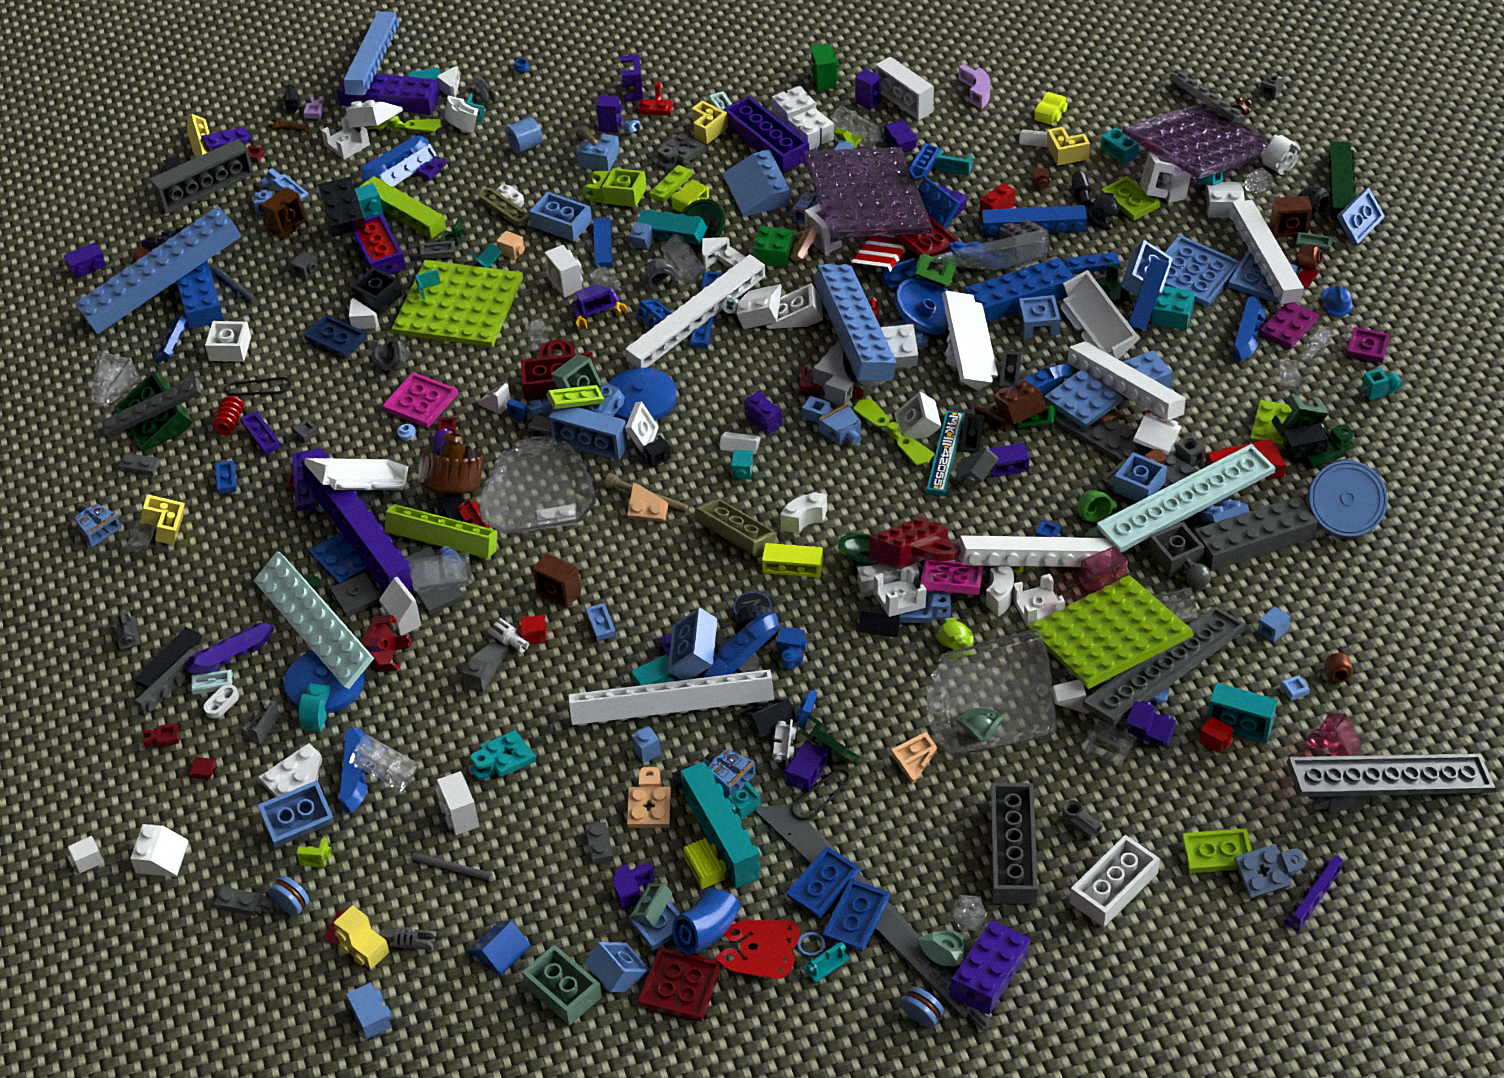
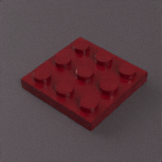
(931, 243)
(680, 984)

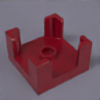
(383, 643)

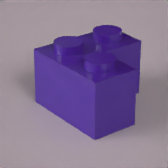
(1149, 726)

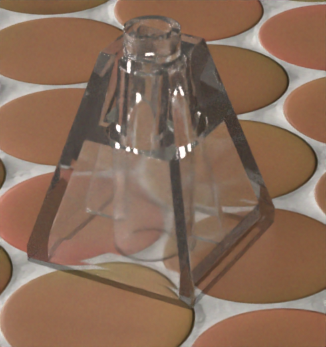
(112, 378)

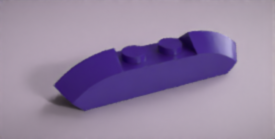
(209, 659)

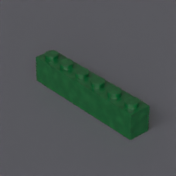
(1341, 177)

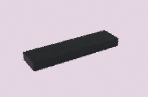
(168, 657)

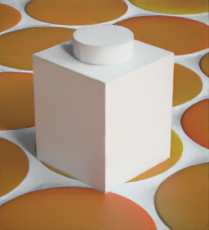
(84, 854)

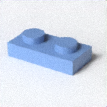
(600, 622)

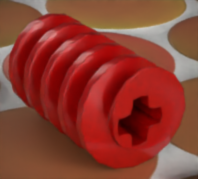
(227, 415)

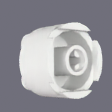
(1280, 154)

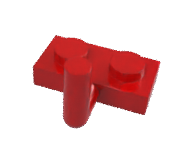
(656, 106)

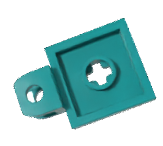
(493, 757)

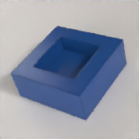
(517, 410)
(1048, 529)

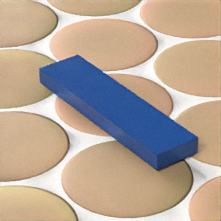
(602, 242)
(1148, 293)

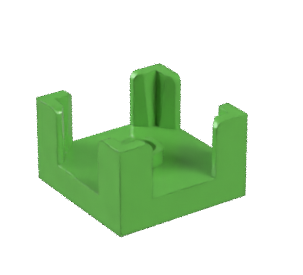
(922, 272)

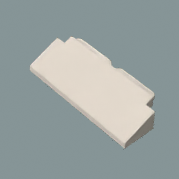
(1095, 314)
(970, 339)
(359, 473)

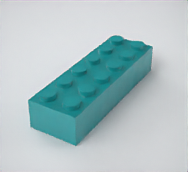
(721, 824)

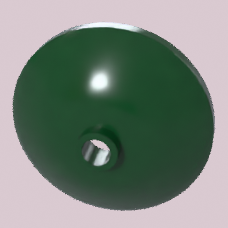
(712, 215)
(856, 548)

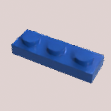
(1091, 262)
(171, 339)

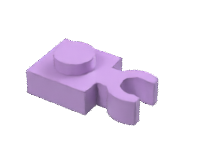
(314, 109)

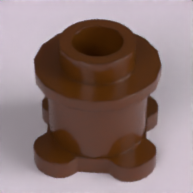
(1243, 105)

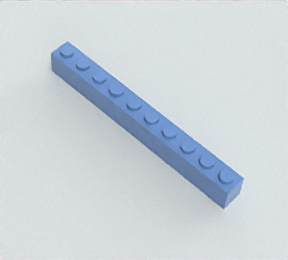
(370, 53)

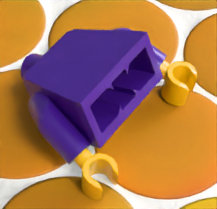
(593, 300)

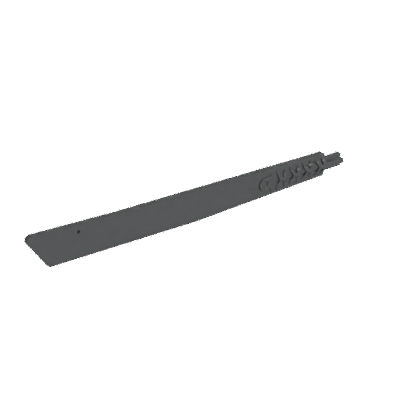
(891, 925)

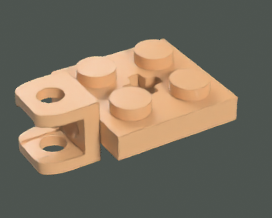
(649, 793)

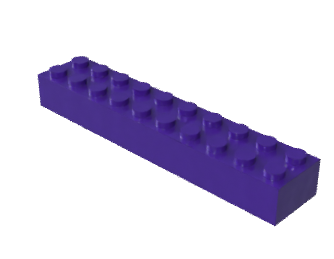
(359, 528)

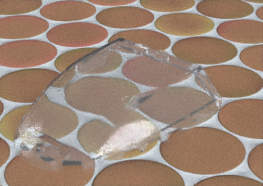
(537, 487)

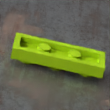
(670, 183)
(575, 397)

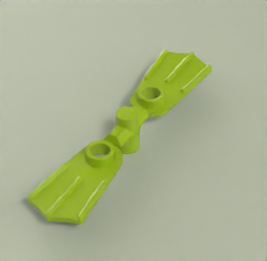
(424, 125)
(873, 413)

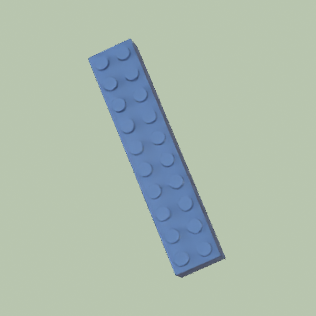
(158, 269)
(855, 323)

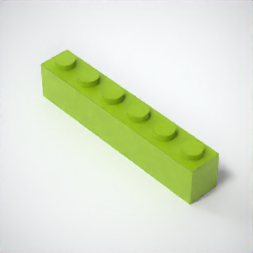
(408, 210)
(440, 531)

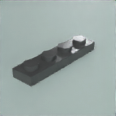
(164, 685)

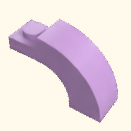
(979, 82)

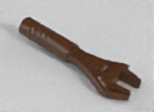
(279, 123)
(1113, 415)

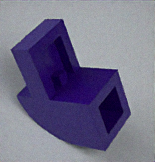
(628, 883)

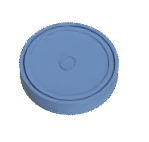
(1347, 499)

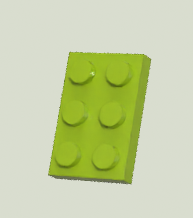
(1131, 198)
(1264, 428)
(1215, 849)

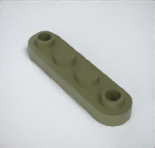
(503, 206)

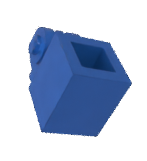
(791, 645)

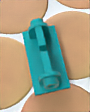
(827, 962)

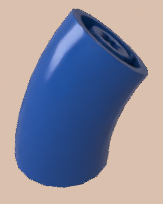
(705, 921)

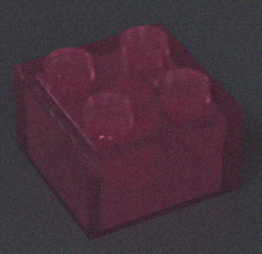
(1102, 570)

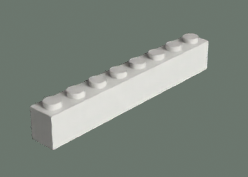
(1266, 252)
(1127, 380)
(1029, 550)

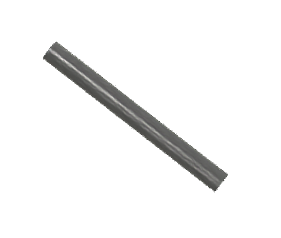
(233, 284)
(451, 866)

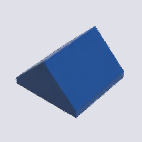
(500, 947)

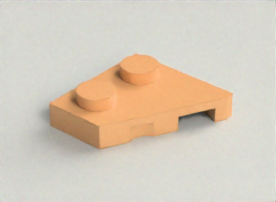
(806, 239)
(646, 505)
(914, 755)

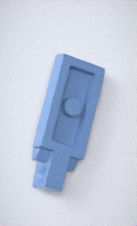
(281, 181)

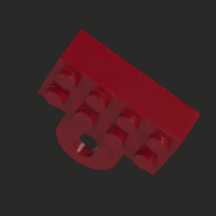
(537, 371)
(912, 543)

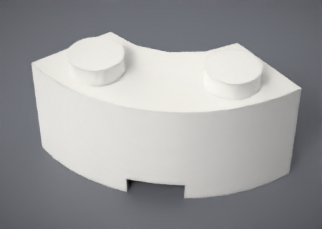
(460, 114)
(804, 511)
(1000, 592)

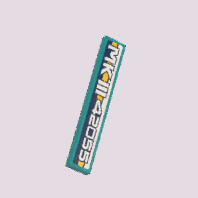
(945, 453)

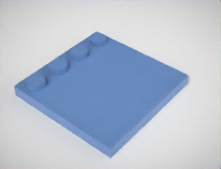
(1199, 269)

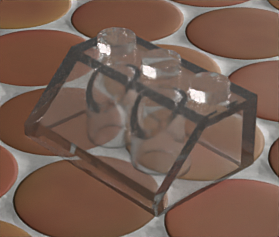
(441, 572)

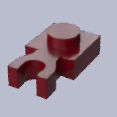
(164, 735)

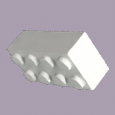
(905, 88)
(1114, 880)

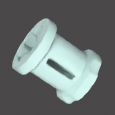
(728, 304)

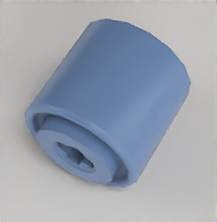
(523, 135)

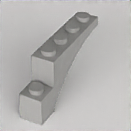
(832, 375)

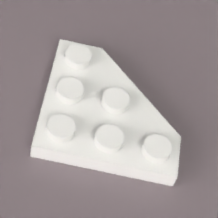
(293, 771)

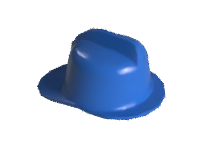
(1337, 301)

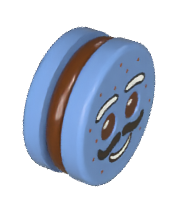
(288, 895)
(922, 1007)

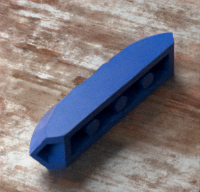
(393, 157)
(924, 162)
(1246, 337)
(1050, 377)
(743, 645)
(353, 778)

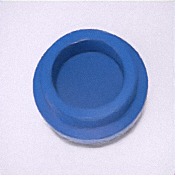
(521, 65)

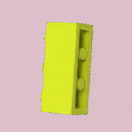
(792, 560)

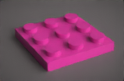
(420, 400)
(951, 577)

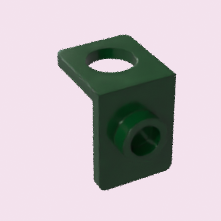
(458, 233)

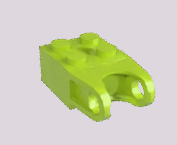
(616, 187)

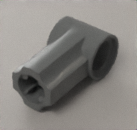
(1080, 819)

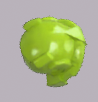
(954, 635)

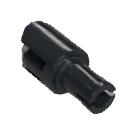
(291, 99)
(1081, 187)

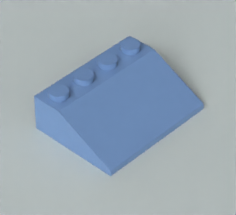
(757, 184)

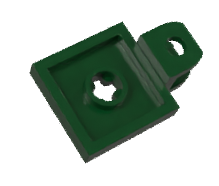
(1336, 446)
(819, 736)

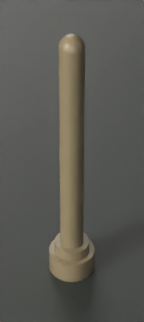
(585, 133)
(612, 481)

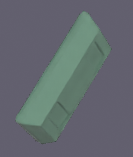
(1323, 242)

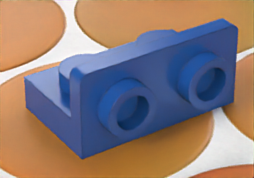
(900, 273)
(652, 312)

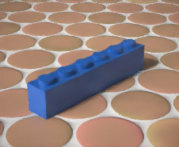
(1054, 219)

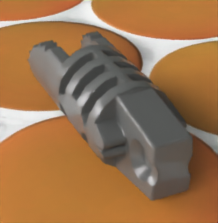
(484, 89)
(409, 938)

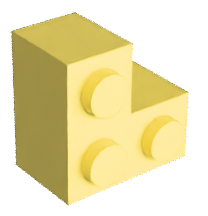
(708, 121)
(1066, 148)
(165, 515)
(359, 939)

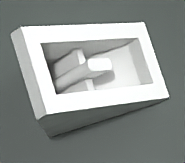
(449, 81)
(711, 248)
(361, 316)
(496, 399)
(1070, 695)

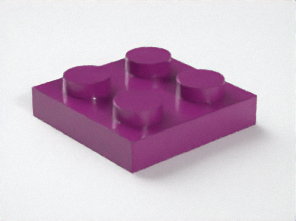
(1368, 344)

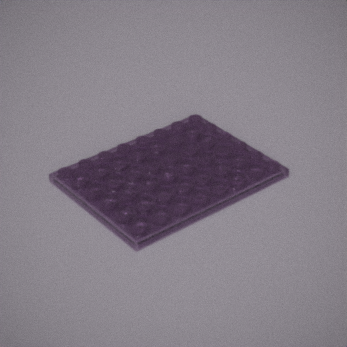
(1199, 140)
(867, 192)

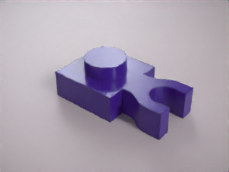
(430, 169)

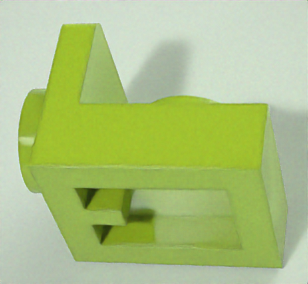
(845, 135)
(314, 856)

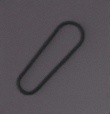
(259, 380)
(827, 801)

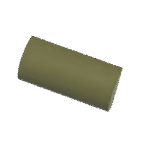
(735, 526)

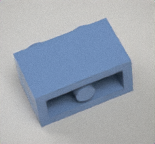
(369, 1010)

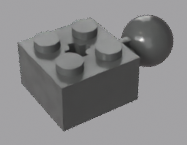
(1180, 550)

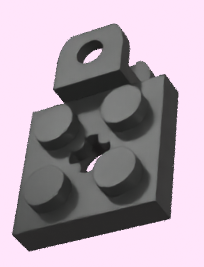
(680, 149)

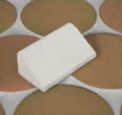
(1033, 138)
(736, 441)

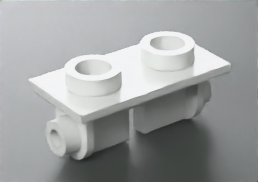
(783, 750)

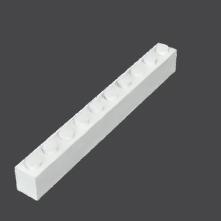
(694, 312)
(671, 697)

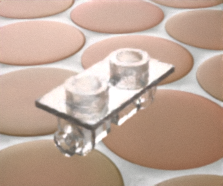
(602, 277)

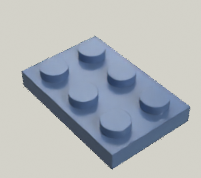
(1360, 216)

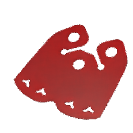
(772, 947)

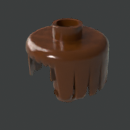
(455, 472)

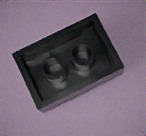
(341, 206)

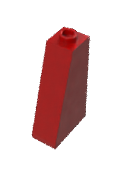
(1265, 447)

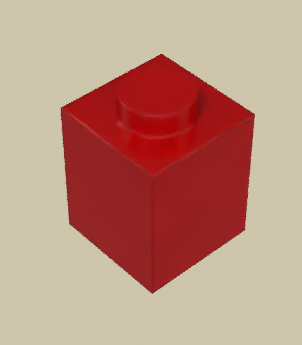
(533, 629)
(1216, 735)

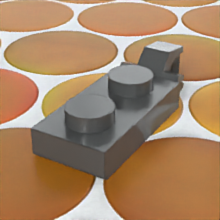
(243, 902)

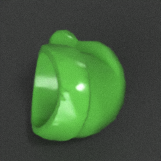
(1100, 505)

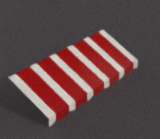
(881, 251)

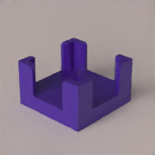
(632, 77)

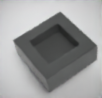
(306, 430)

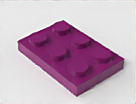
(1289, 325)

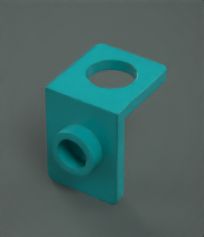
(480, 107)
(488, 256)
(426, 279)

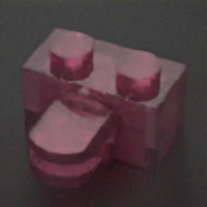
(1336, 735)

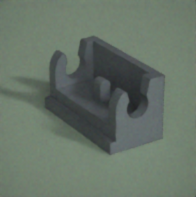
(261, 723)

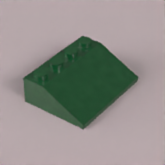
(160, 427)

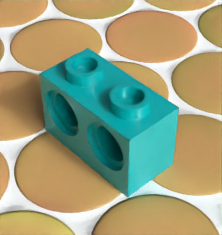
(1119, 145)

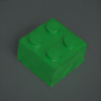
(824, 66)
(773, 246)

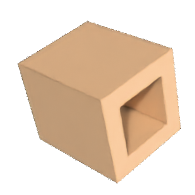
(510, 245)

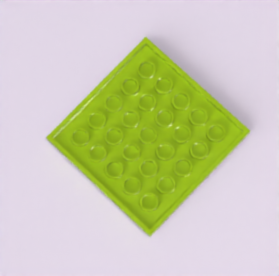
(462, 308)
(1110, 631)

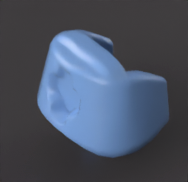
(631, 126)

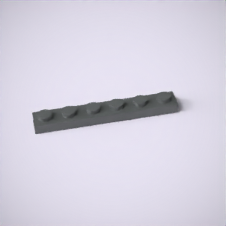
(1210, 99)
(151, 407)

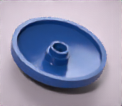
(922, 305)
(646, 385)
(312, 670)

